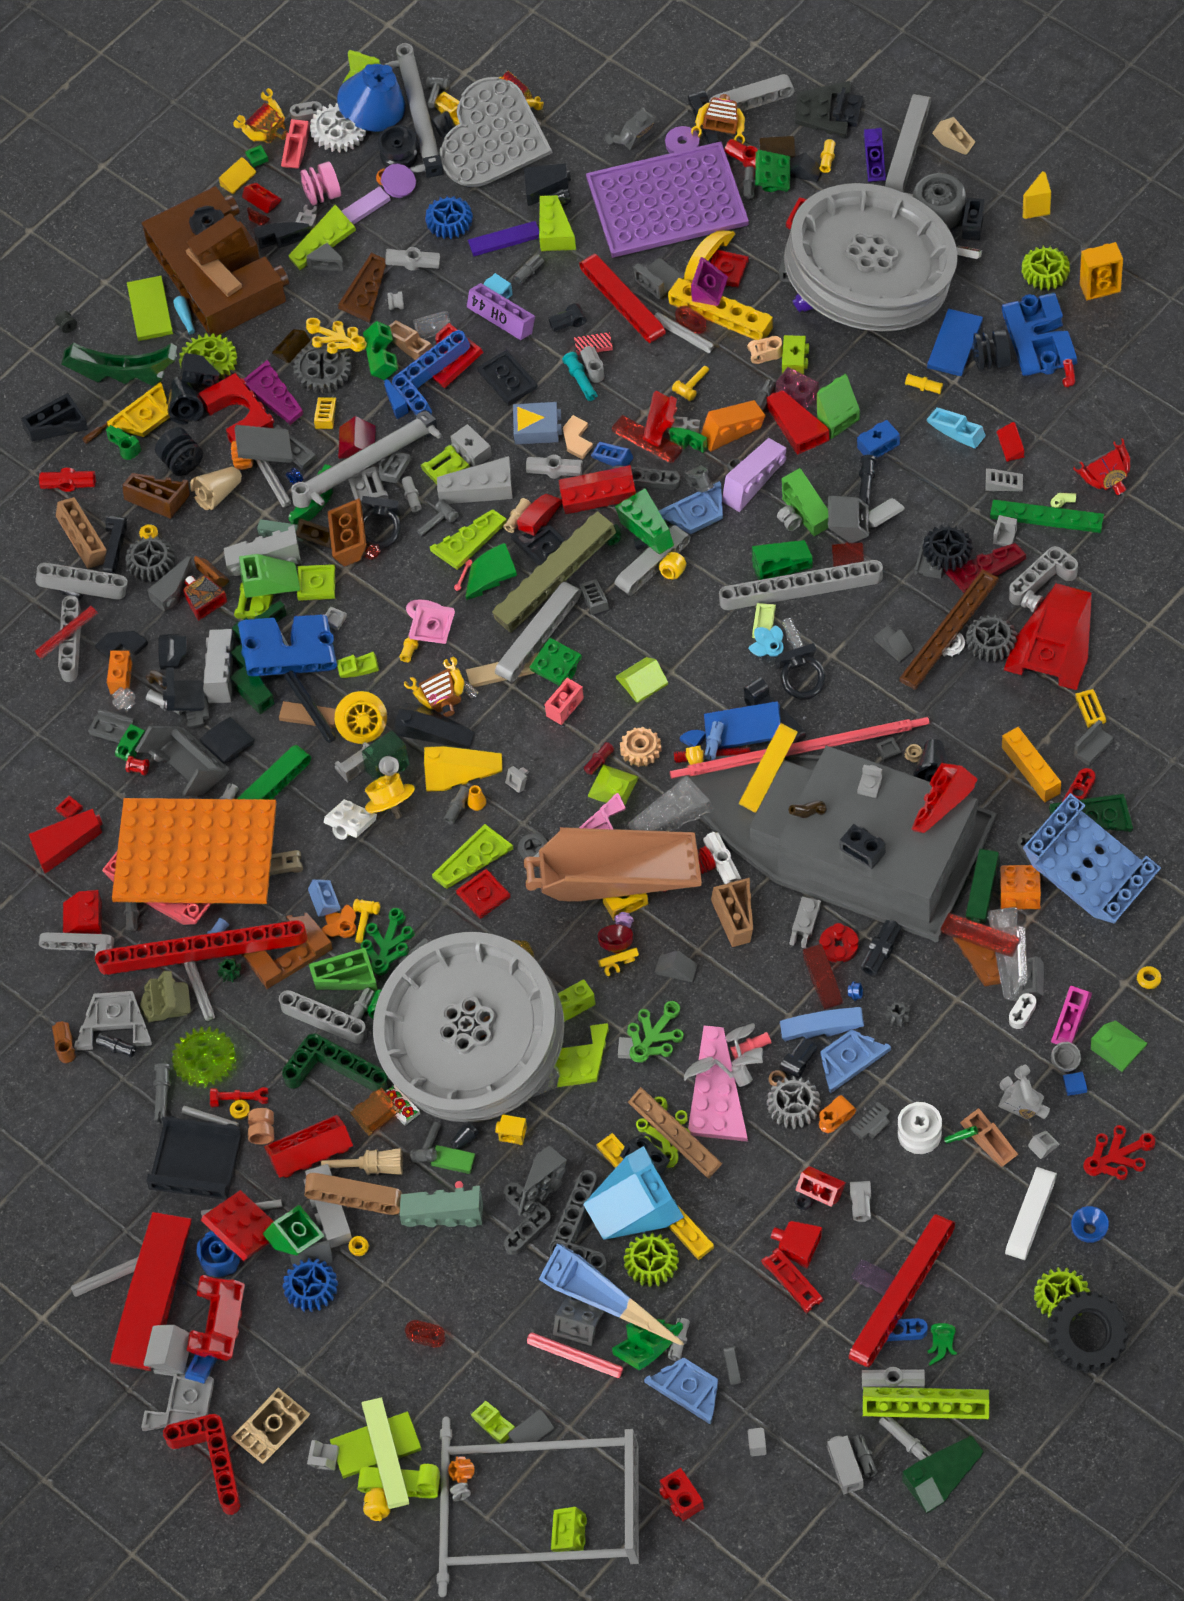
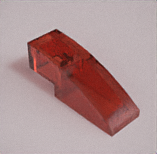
(822, 976)

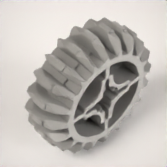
(793, 1112)

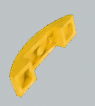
(706, 250)

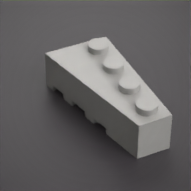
(477, 483)
(279, 545)
(218, 666)

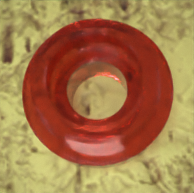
(372, 552)

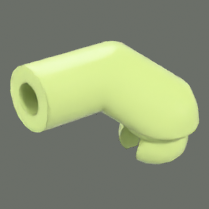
(1061, 498)

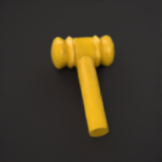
(686, 390)
(365, 908)

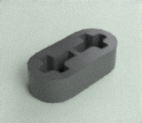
(731, 1364)

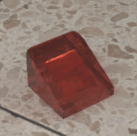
(257, 217)

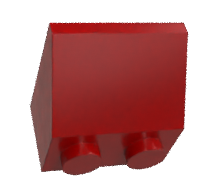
(83, 913)

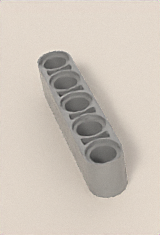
(761, 92)
(648, 563)
(81, 581)
(72, 645)
(328, 1023)

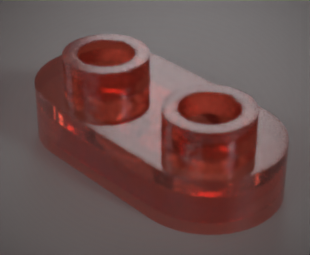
(693, 320)
(426, 1332)

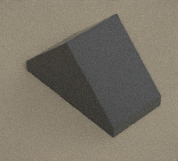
(325, 259)
(676, 966)

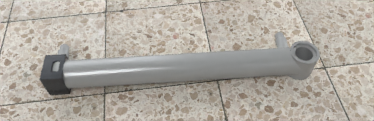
(419, 111)
(304, 492)

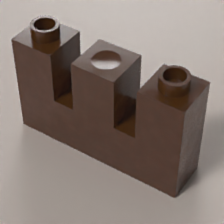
(217, 313)

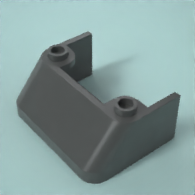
(186, 755)

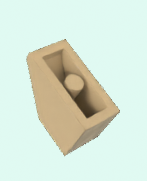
(953, 136)

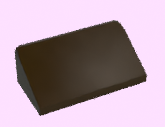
(780, 145)
(291, 345)
(313, 533)

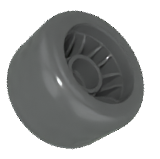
(944, 196)

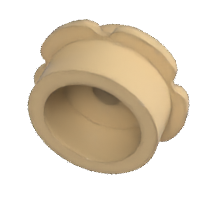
(913, 749)

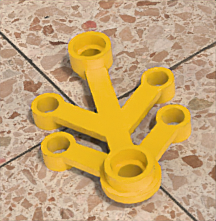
(355, 342)

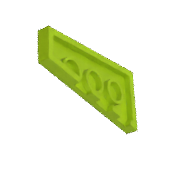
(330, 230)
(464, 544)
(473, 855)

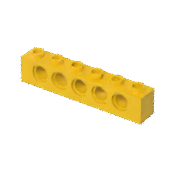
(727, 314)

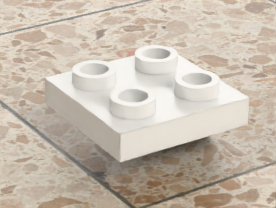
(349, 819)

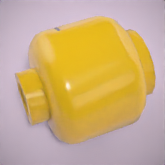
(672, 565)
(376, 1504)

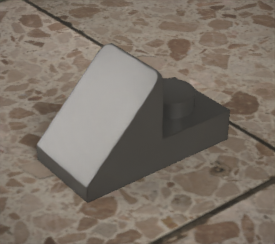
(894, 643)

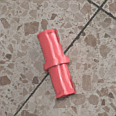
(749, 1044)

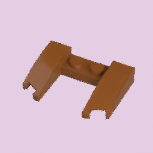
(273, 972)

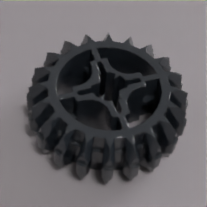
(958, 543)

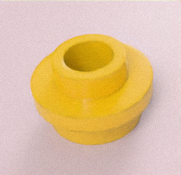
(148, 528)
(242, 1114)
(358, 1240)

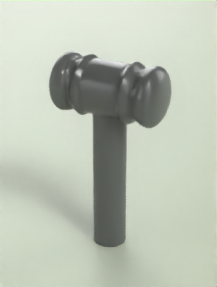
(436, 84)
(445, 511)
(426, 1153)

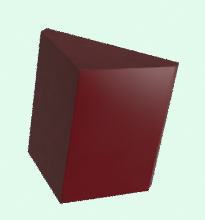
(355, 436)

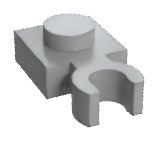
(308, 216)
(681, 422)

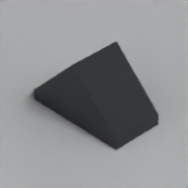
(804, 168)

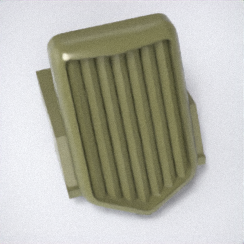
(165, 998)

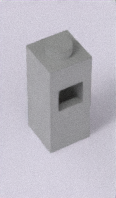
(845, 1464)

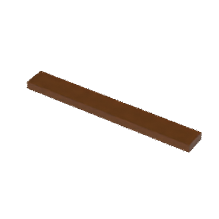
(948, 629)

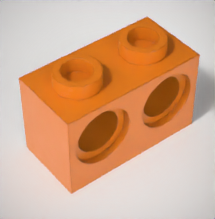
(119, 670)

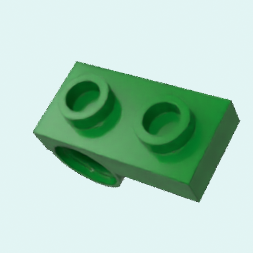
(127, 444)

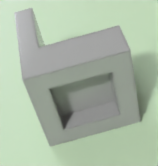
(1004, 531)
(322, 1455)

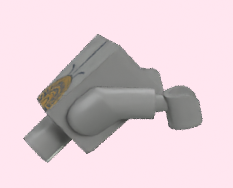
(1021, 1097)

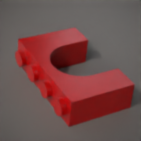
(234, 392)

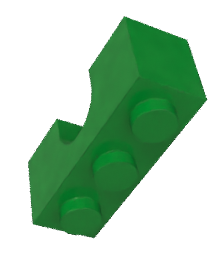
(381, 362)

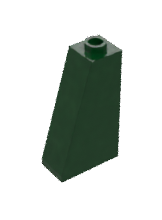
(983, 885)

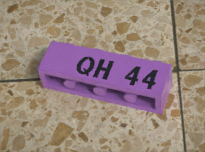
(500, 311)

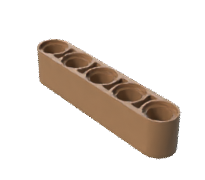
(353, 1193)

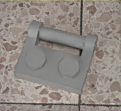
(360, 485)

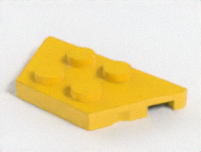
(144, 413)

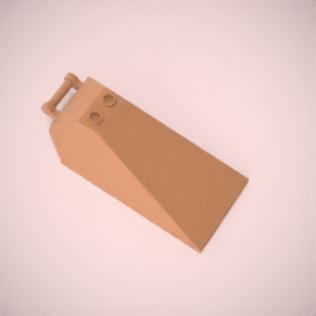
(613, 863)

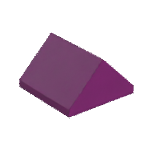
(707, 283)

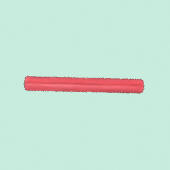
(575, 1355)

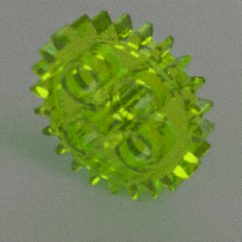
(203, 1056)

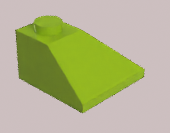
(611, 782)

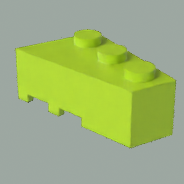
(554, 227)

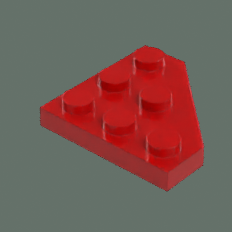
(455, 368)

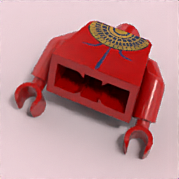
(1108, 469)

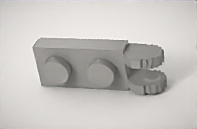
(805, 920)

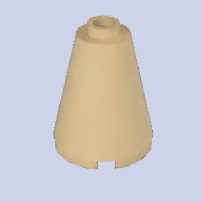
(214, 486)

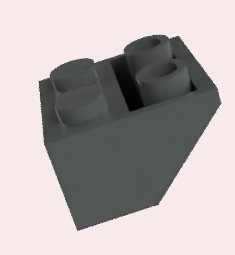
(848, 517)

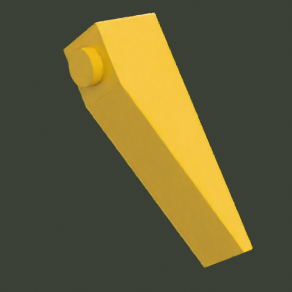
(454, 766)

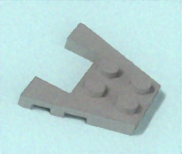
(112, 1012)
(186, 1401)

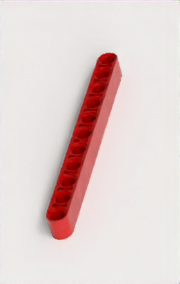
(191, 945)

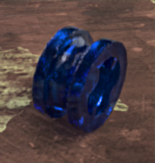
(294, 476)

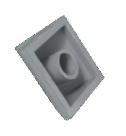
(167, 1349)

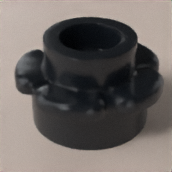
(802, 1205)

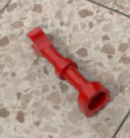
(215, 1096)

